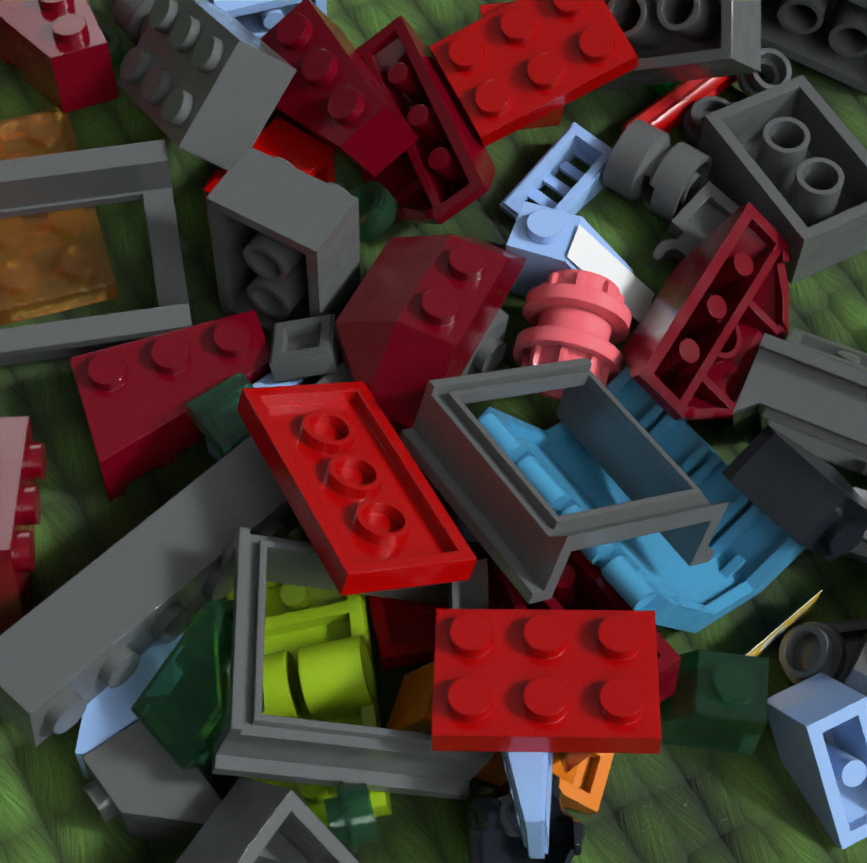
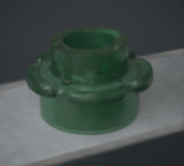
(351, 815)

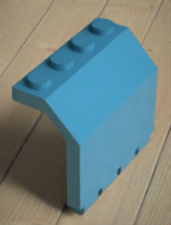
(647, 569)

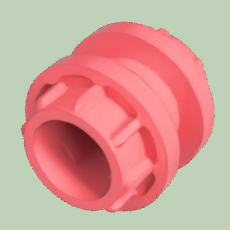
(572, 319)

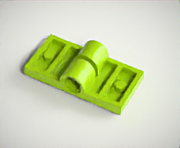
(319, 670)

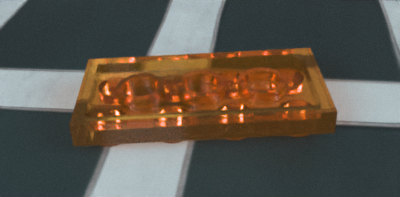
(49, 257)

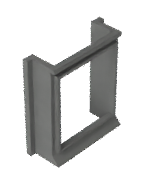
(91, 180)
(807, 400)
(508, 511)
(322, 750)

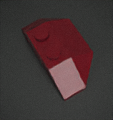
(447, 162)
(422, 315)
(711, 319)

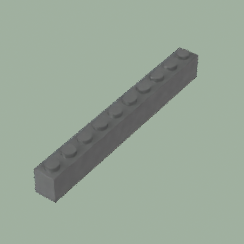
(151, 583)

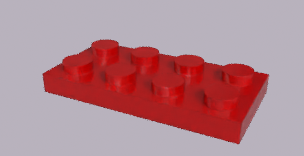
(355, 487)

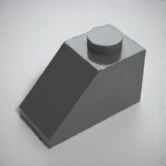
(147, 788)

